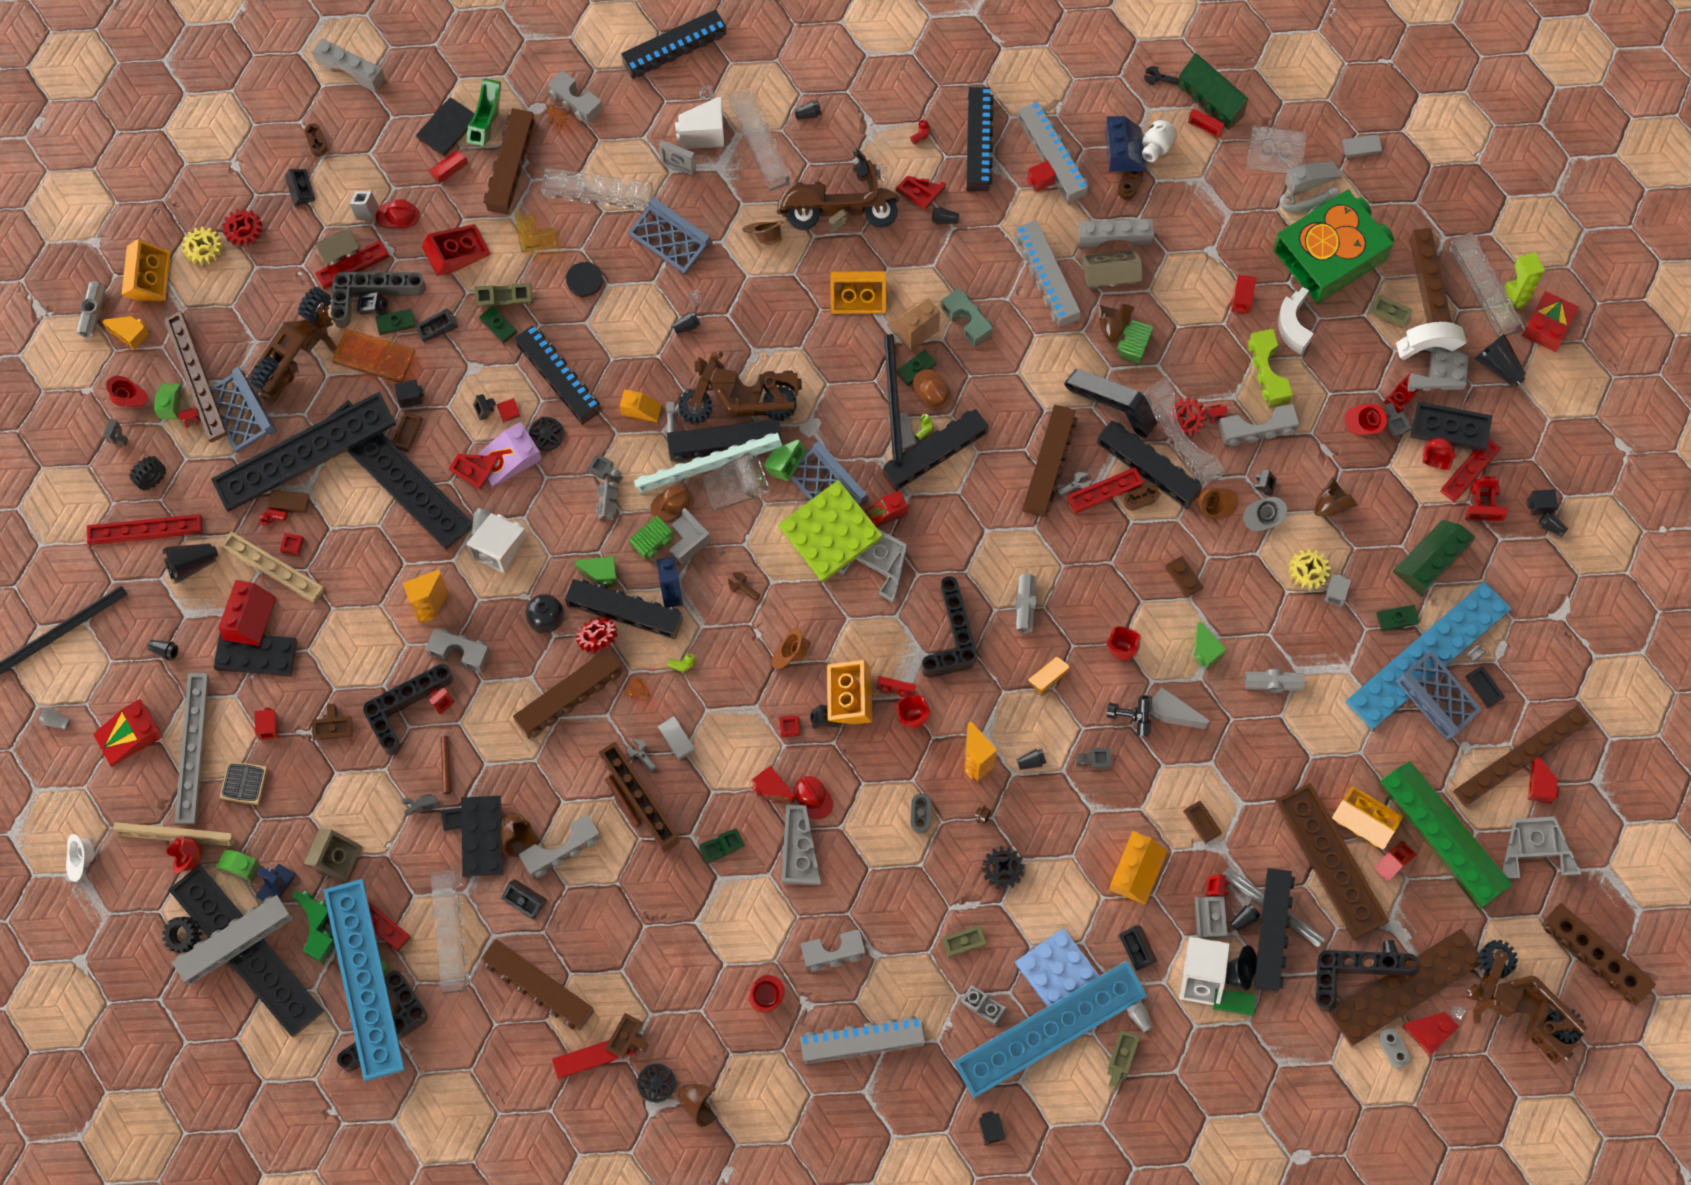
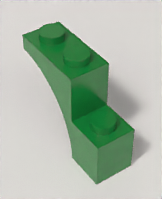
(487, 110)
(318, 944)

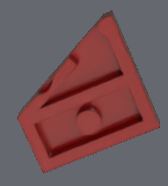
(920, 190)
(473, 468)
(1431, 1030)

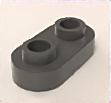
(920, 814)

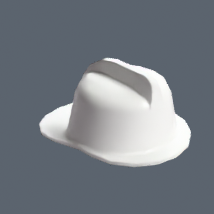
(79, 855)

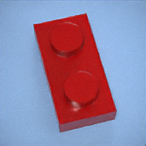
(889, 685)

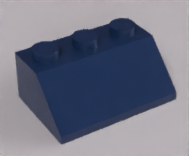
(1124, 145)

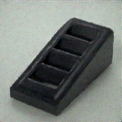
(446, 327)

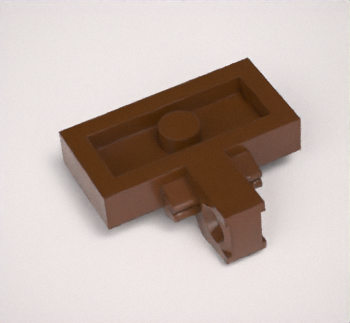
(332, 725)
(626, 1037)

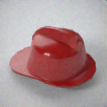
(397, 214)
(125, 393)
(1366, 419)
(813, 794)

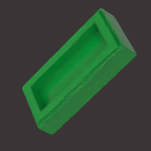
(1235, 1002)

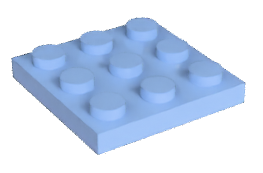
(1056, 968)

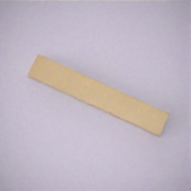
(272, 567)
(171, 834)

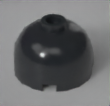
(544, 613)

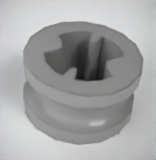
(1476, 653)

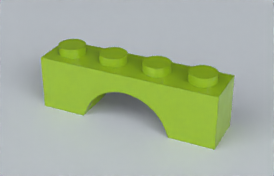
(1529, 273)
(1275, 388)

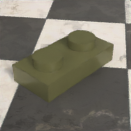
(1391, 311)
(964, 941)

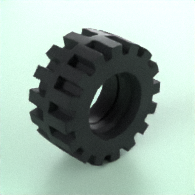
(147, 473)
(171, 934)

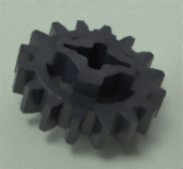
(997, 862)

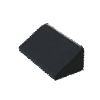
(299, 186)
(523, 898)
(1138, 947)

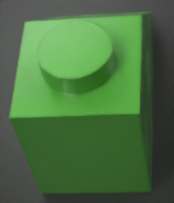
(168, 401)
(785, 460)
(599, 570)
(1207, 647)
(238, 865)

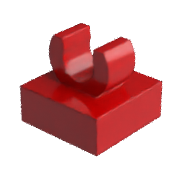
(1216, 410)
(188, 414)
(440, 700)
(1216, 886)

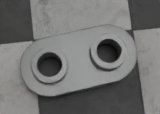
(1393, 1048)

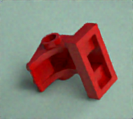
(1485, 487)

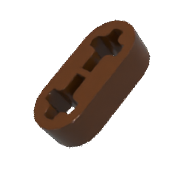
(312, 140)
(1142, 501)

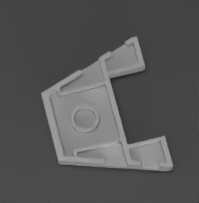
(1446, 371)
(886, 558)
(1538, 839)

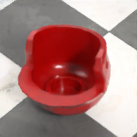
(1439, 454)
(1124, 643)
(913, 711)
(186, 854)
(766, 993)

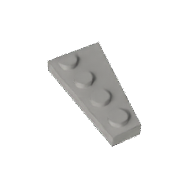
(799, 856)

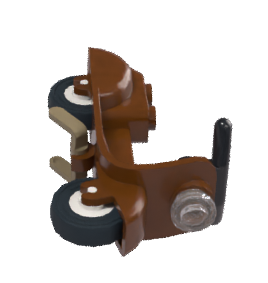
(807, 202)

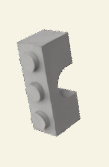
(584, 107)
(443, 643)
(817, 957)

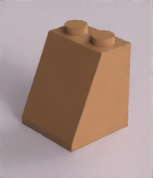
(916, 324)

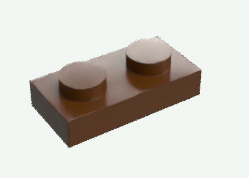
(1184, 576)

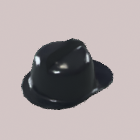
(1242, 969)

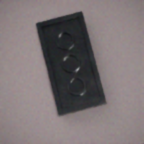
(1457, 426)
(272, 657)
(481, 836)

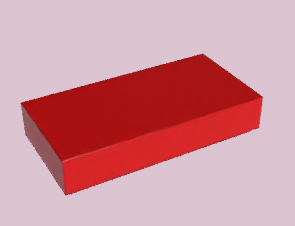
(1206, 123)

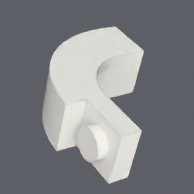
(1289, 328)
(1431, 335)

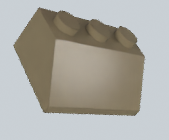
(1111, 268)

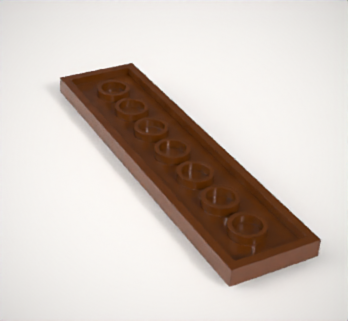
(1332, 861)
(1398, 994)

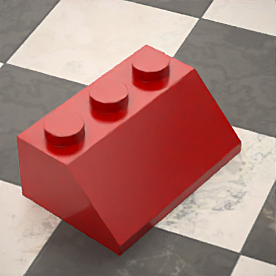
(246, 613)

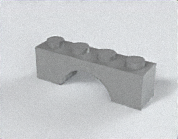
(363, 71)
(1135, 231)
(1236, 430)
(540, 860)

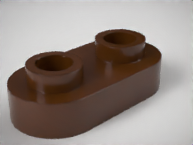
(1131, 181)

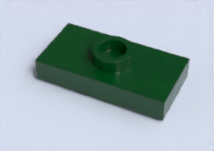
(395, 321)
(497, 324)
(918, 363)
(1397, 618)

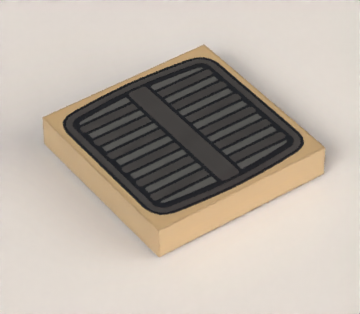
(243, 783)

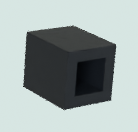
(409, 393)
(1542, 501)
(991, 1128)

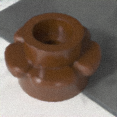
(982, 814)

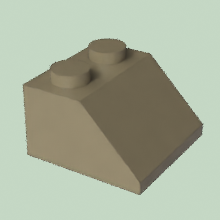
(336, 246)
(332, 854)

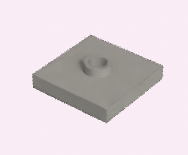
(677, 157)

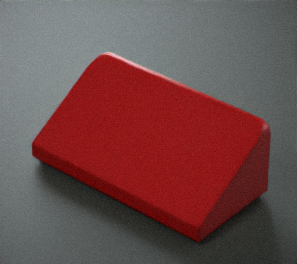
(448, 166)

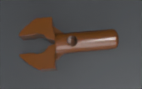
(742, 586)

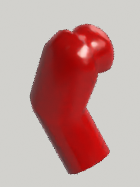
(923, 132)
(271, 515)

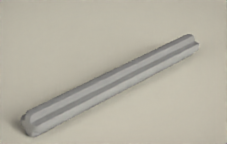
(1257, 895)

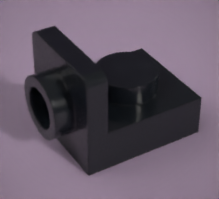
(372, 304)
(819, 717)

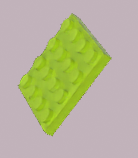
(830, 531)

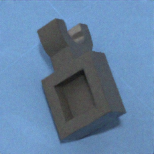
(1397, 422)
(114, 433)
(602, 467)
(1098, 758)
(426, 803)

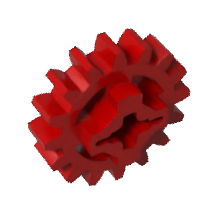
(242, 227)
(1194, 418)
(596, 634)

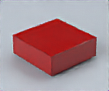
(508, 410)
(291, 544)
(789, 726)

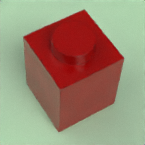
(1041, 176)
(266, 723)

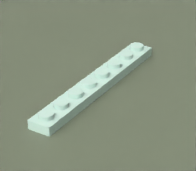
(701, 465)

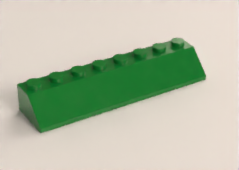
(1445, 834)

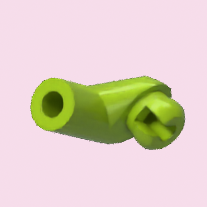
(926, 427)
(683, 665)

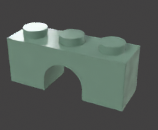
(959, 305)

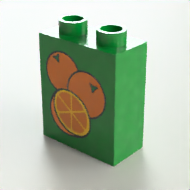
(1334, 245)

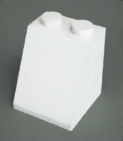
(701, 126)
(496, 542)
(1204, 970)

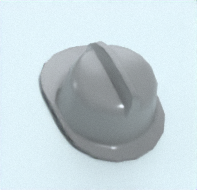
(1265, 513)

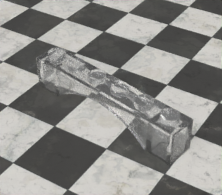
(1204, 465)

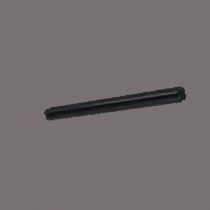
(893, 398)
(62, 629)

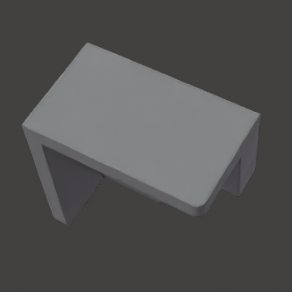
(693, 537)

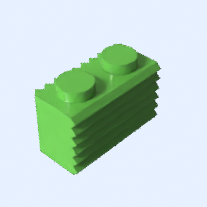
(1135, 342)
(651, 538)

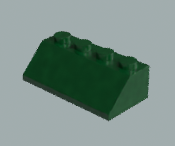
(1212, 91)
(1434, 556)

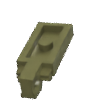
(1122, 1057)

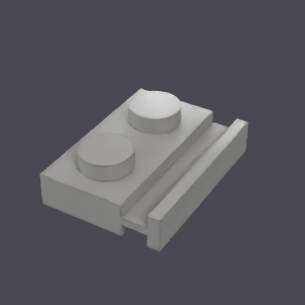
(1210, 917)

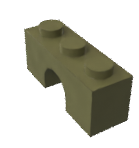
(503, 295)

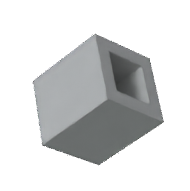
(364, 205)
(1337, 590)

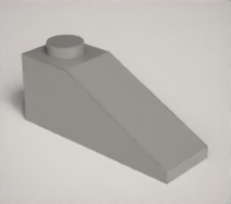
(1311, 176)
(1174, 711)

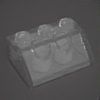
(1275, 149)

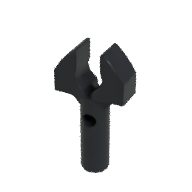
(1158, 77)

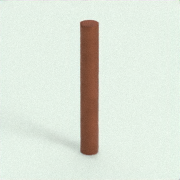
(445, 765)
(623, 802)

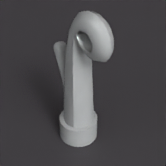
(1312, 203)

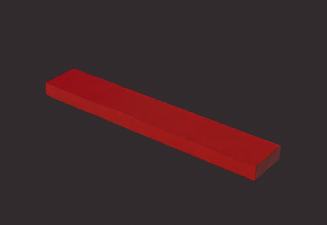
(144, 529)

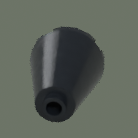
(1502, 361)
(188, 560)

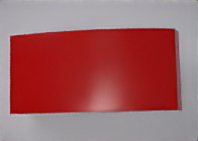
(1401, 396)

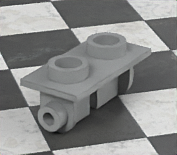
(605, 507)

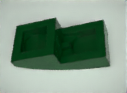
(721, 846)

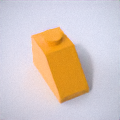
(127, 330)
(639, 406)

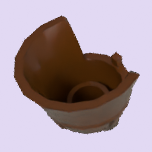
(1114, 320)
(1333, 500)
(516, 835)
(693, 1100)

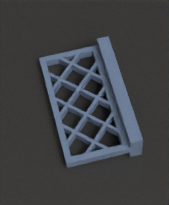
(677, 222)
(255, 406)
(835, 470)
(1430, 708)

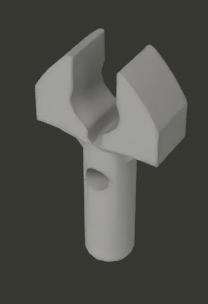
(670, 409)
(1074, 485)
(641, 754)

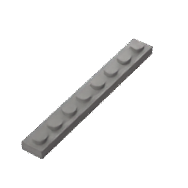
(191, 749)

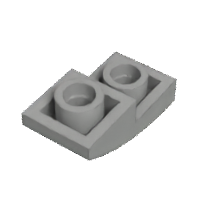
(676, 738)
(983, 1005)

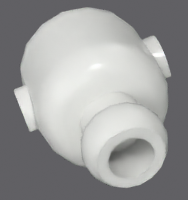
(1158, 140)

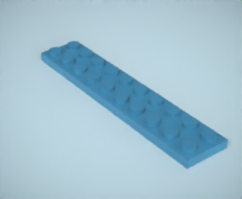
(1445, 639)
(364, 980)
(1050, 1029)

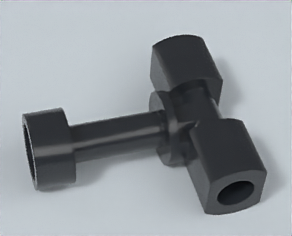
(1139, 714)

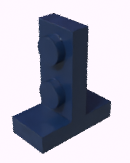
(669, 582)
(275, 881)

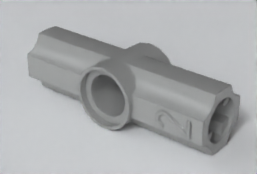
(89, 319)
(1025, 603)
(1274, 681)

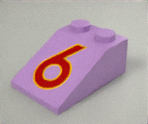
(515, 454)

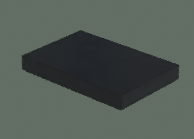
(446, 126)

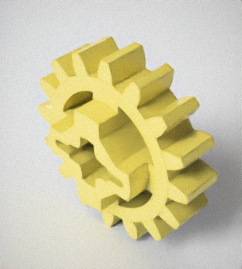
(202, 246)
(1317, 572)

